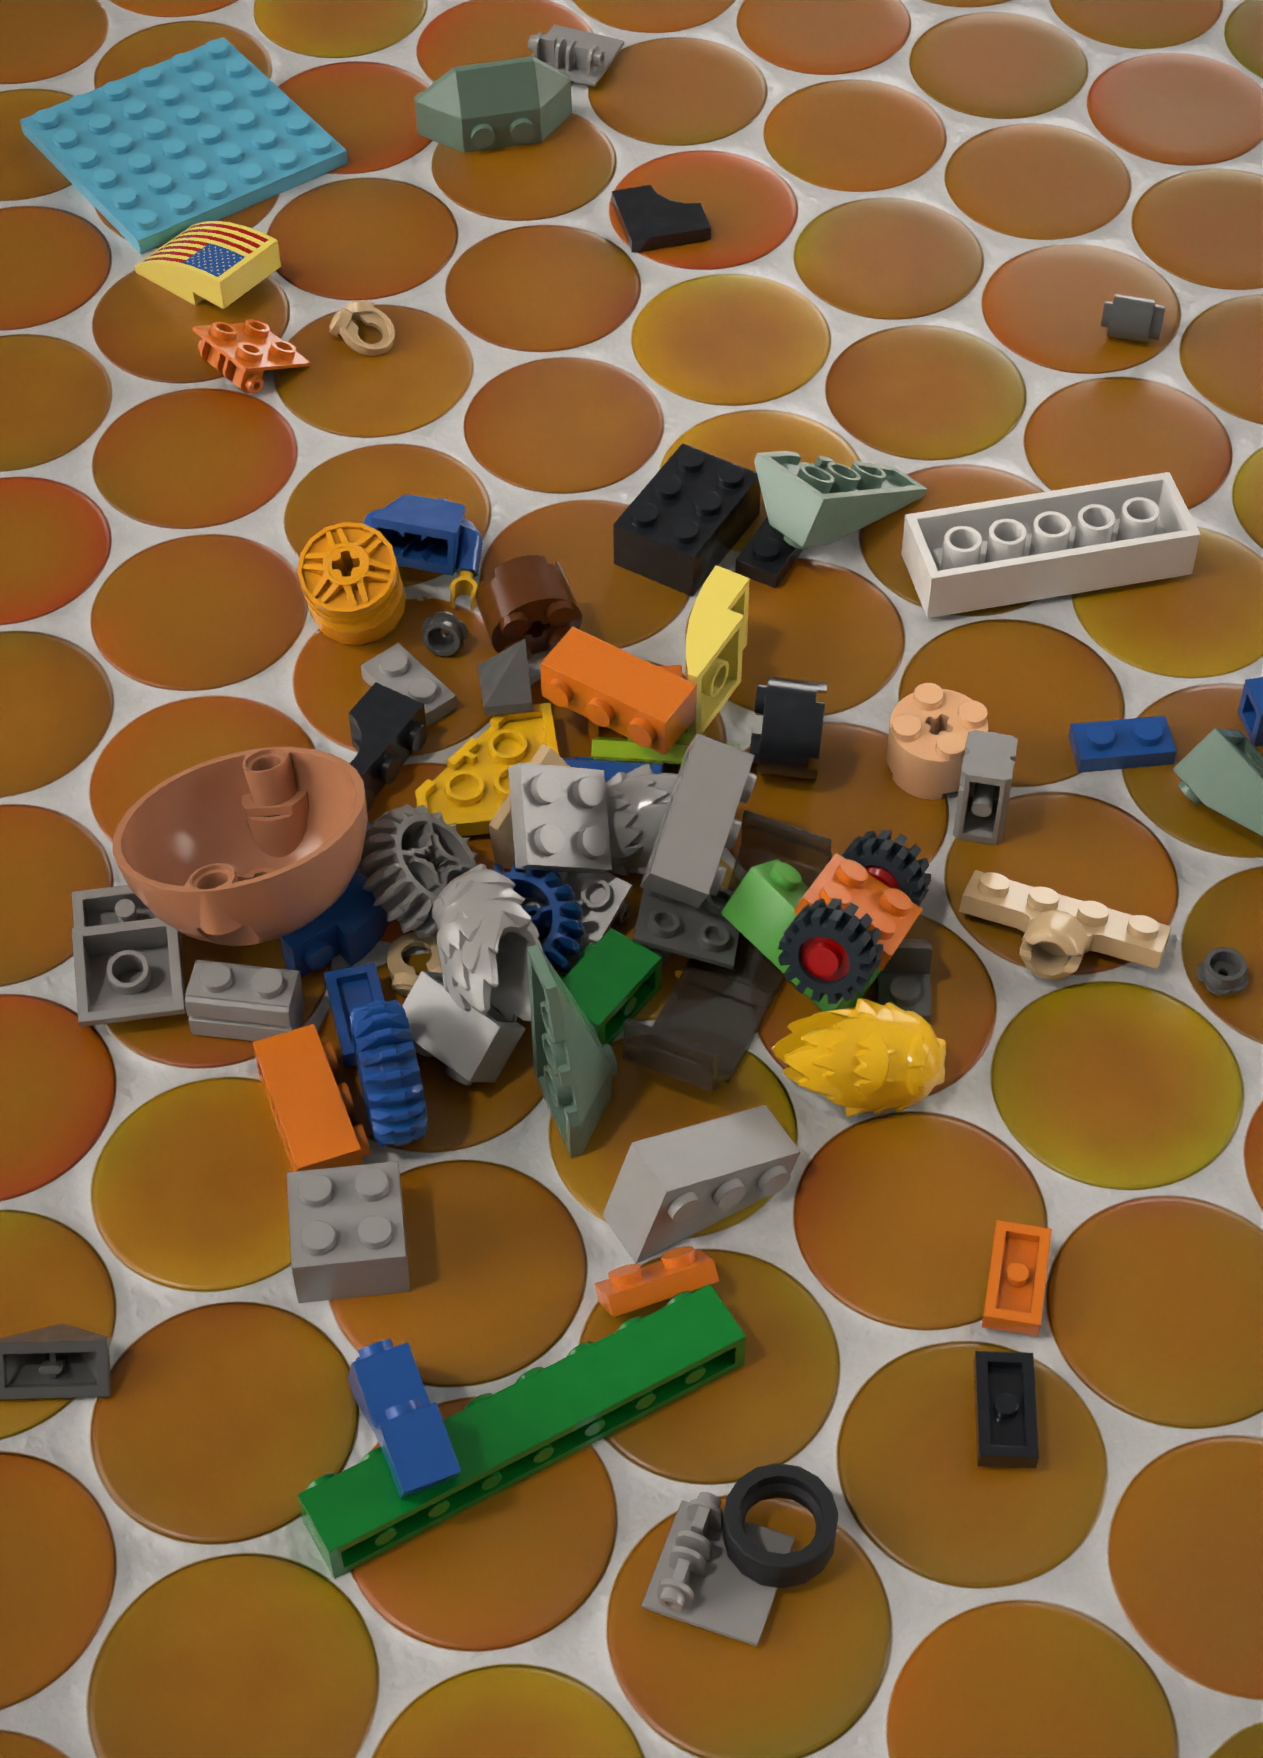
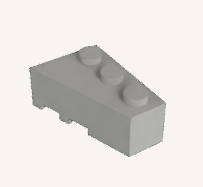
(697, 1178)

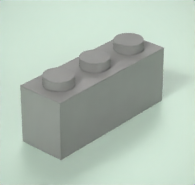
(700, 821)

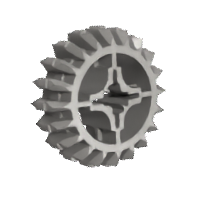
(410, 861)

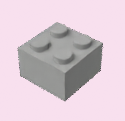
(347, 1232)

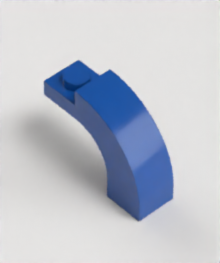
(345, 928)

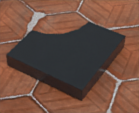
(656, 221)

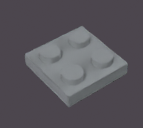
(559, 818)

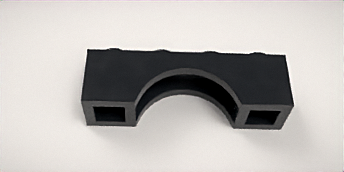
(385, 733)

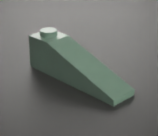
(567, 1056)

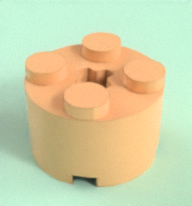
(930, 739)

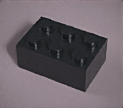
(686, 519)

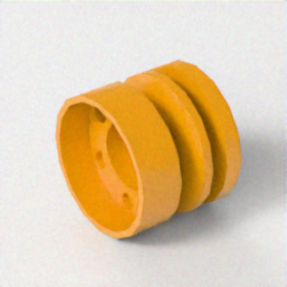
(355, 606)

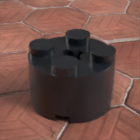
(789, 727)

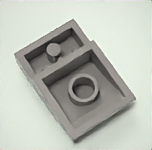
(124, 959)

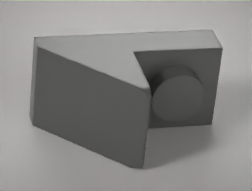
(907, 978)

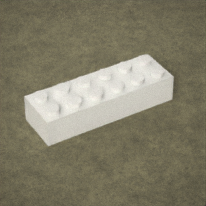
(1049, 544)

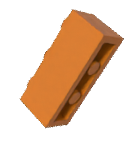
(618, 690)
(308, 1101)

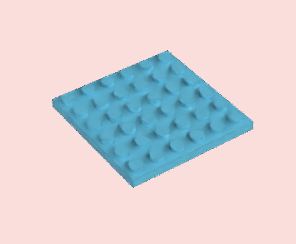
(183, 143)

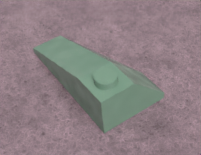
(828, 499)
(1226, 777)

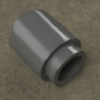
(1133, 318)

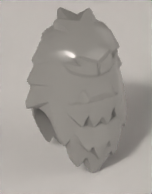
(635, 815)
(485, 943)

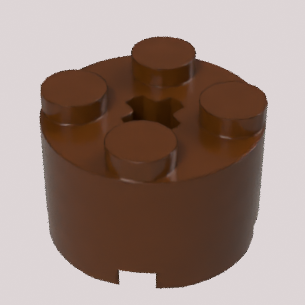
(528, 603)

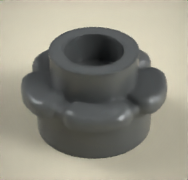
(439, 641)
(1224, 962)

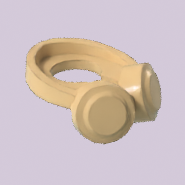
(370, 316)
(403, 975)

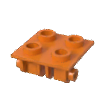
(246, 351)

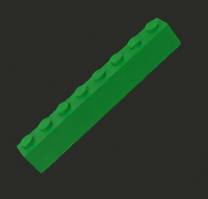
(530, 1426)

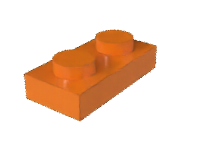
(1017, 1278)
(638, 1287)

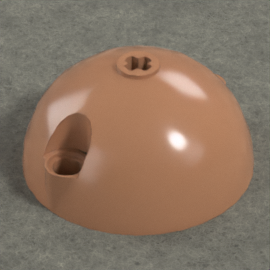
(225, 872)

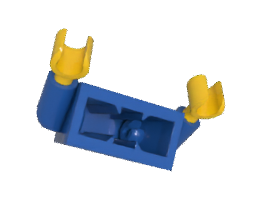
(432, 538)

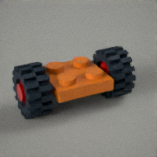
(854, 916)

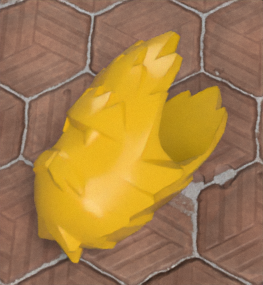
(864, 1057)

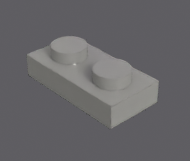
(406, 675)

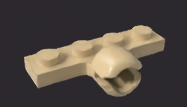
(1062, 927)

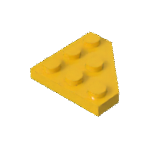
(478, 774)

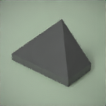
(506, 682)
(55, 1364)

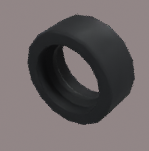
(787, 1483)

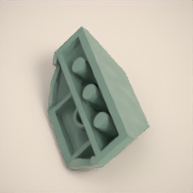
(494, 104)

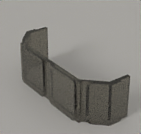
(716, 1008)

